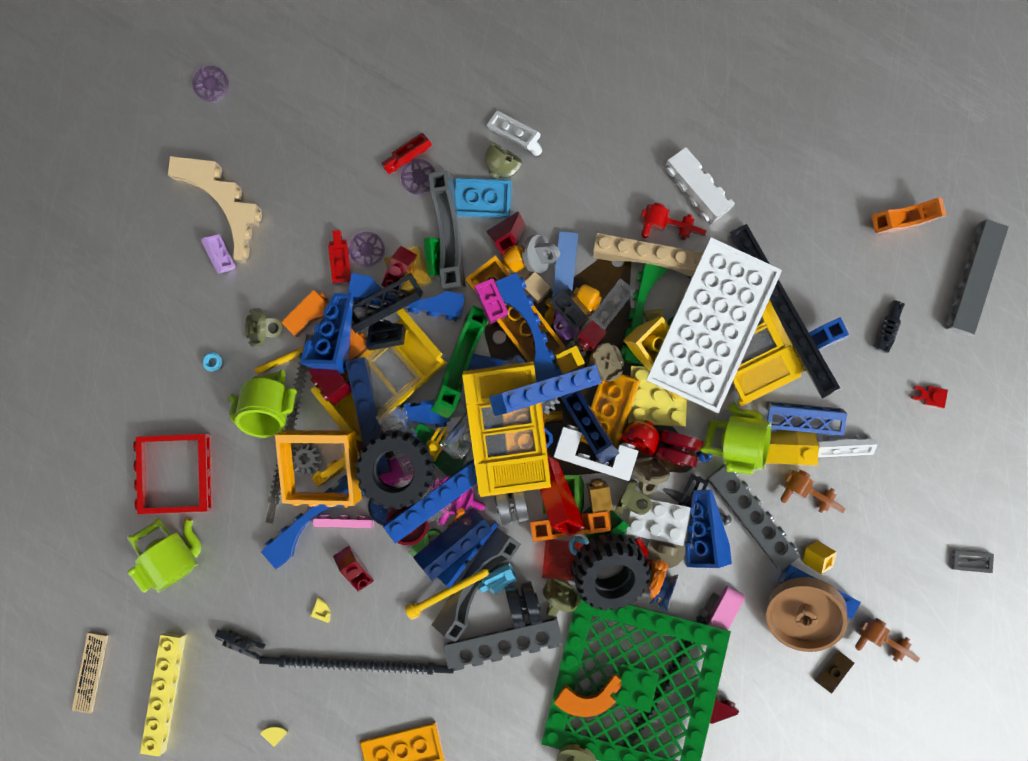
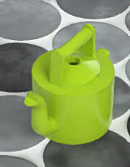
(262, 405)
(743, 442)
(164, 558)

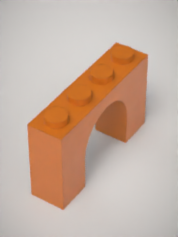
(311, 310)

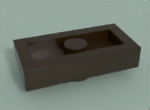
(834, 671)

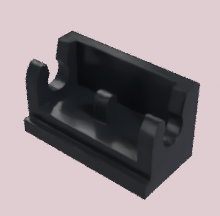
(570, 307)

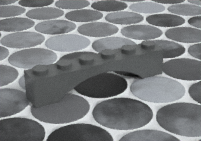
(450, 245)
(454, 614)

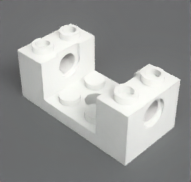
(621, 464)

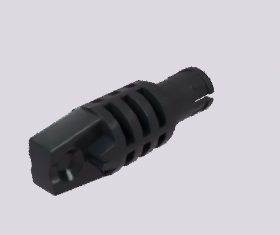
(890, 327)

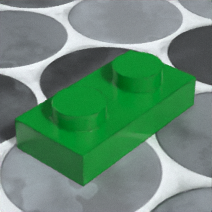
(432, 254)

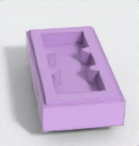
(218, 253)

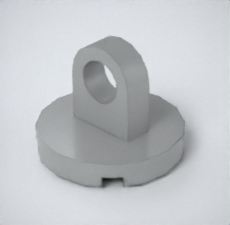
(538, 253)

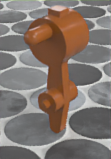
(800, 485)
(877, 633)

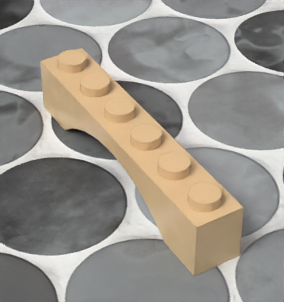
(624, 249)

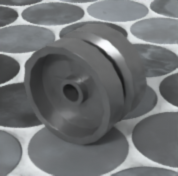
(509, 502)

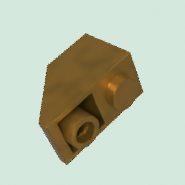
(599, 495)

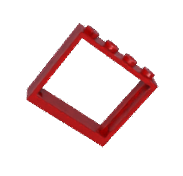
(204, 468)

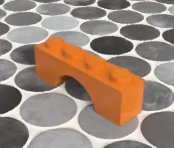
(594, 523)

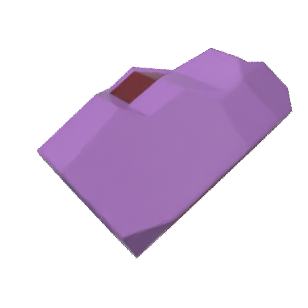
(562, 328)

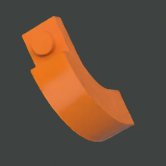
(909, 216)
(590, 705)

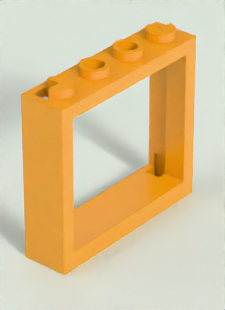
(286, 470)

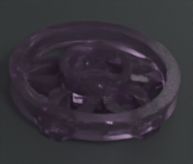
(210, 83)
(417, 176)
(366, 249)

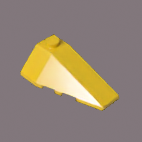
(646, 342)
(793, 448)

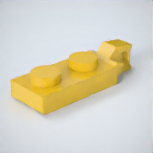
(333, 470)

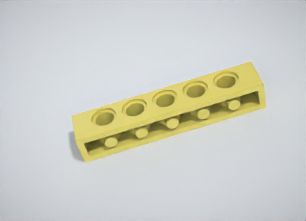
(162, 694)

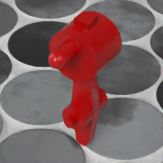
(656, 217)

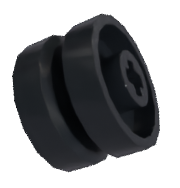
(523, 605)

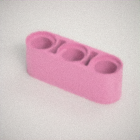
(726, 608)

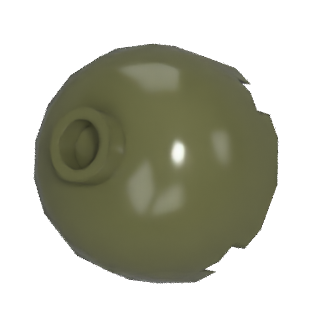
(501, 162)

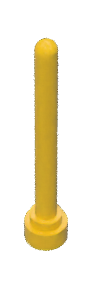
(278, 361)
(414, 609)

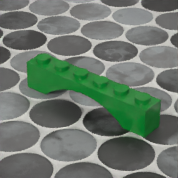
(646, 279)
(465, 345)

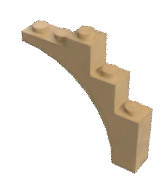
(239, 215)

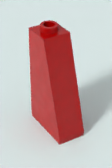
(560, 503)

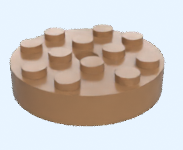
(823, 618)

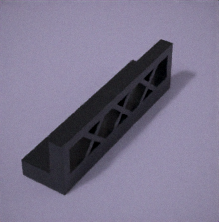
(390, 307)

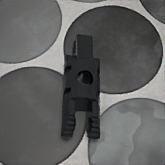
(231, 638)

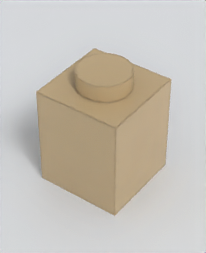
(536, 287)

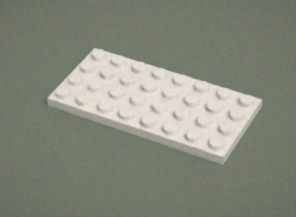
(713, 325)

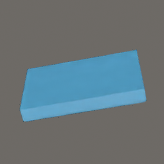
(483, 197)

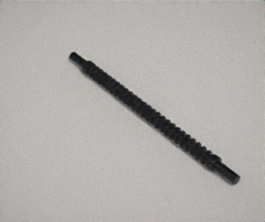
(283, 660)

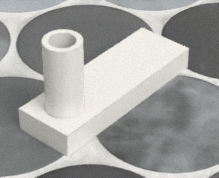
(515, 132)

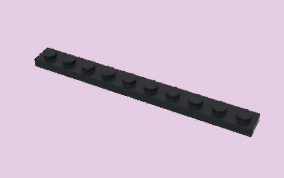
(791, 321)

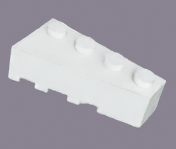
(699, 186)

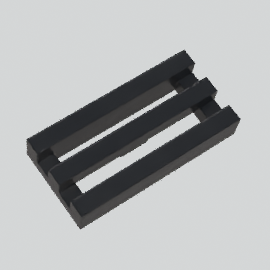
(698, 479)

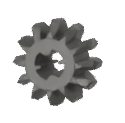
(310, 454)

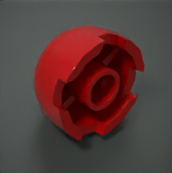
(642, 436)

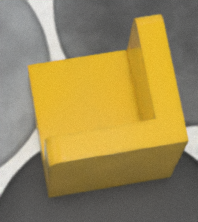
(569, 359)
(819, 557)

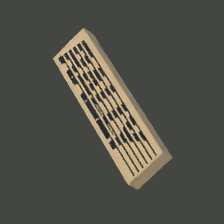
(90, 672)

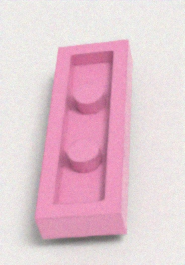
(343, 521)

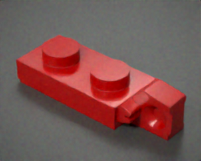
(406, 153)
(339, 259)

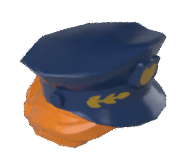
(661, 584)

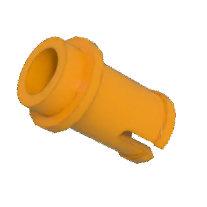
(553, 416)

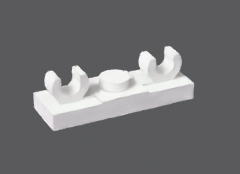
(846, 446)

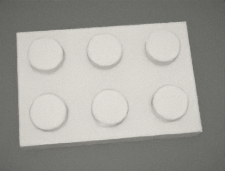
(662, 523)

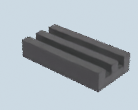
(956, 560)

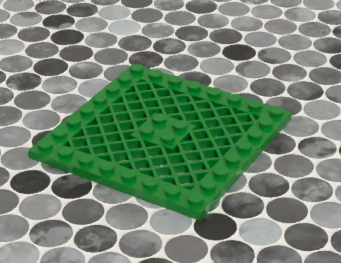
(638, 683)

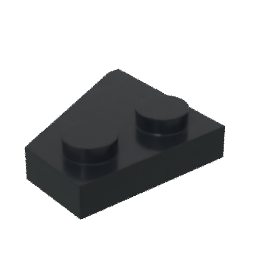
(384, 335)

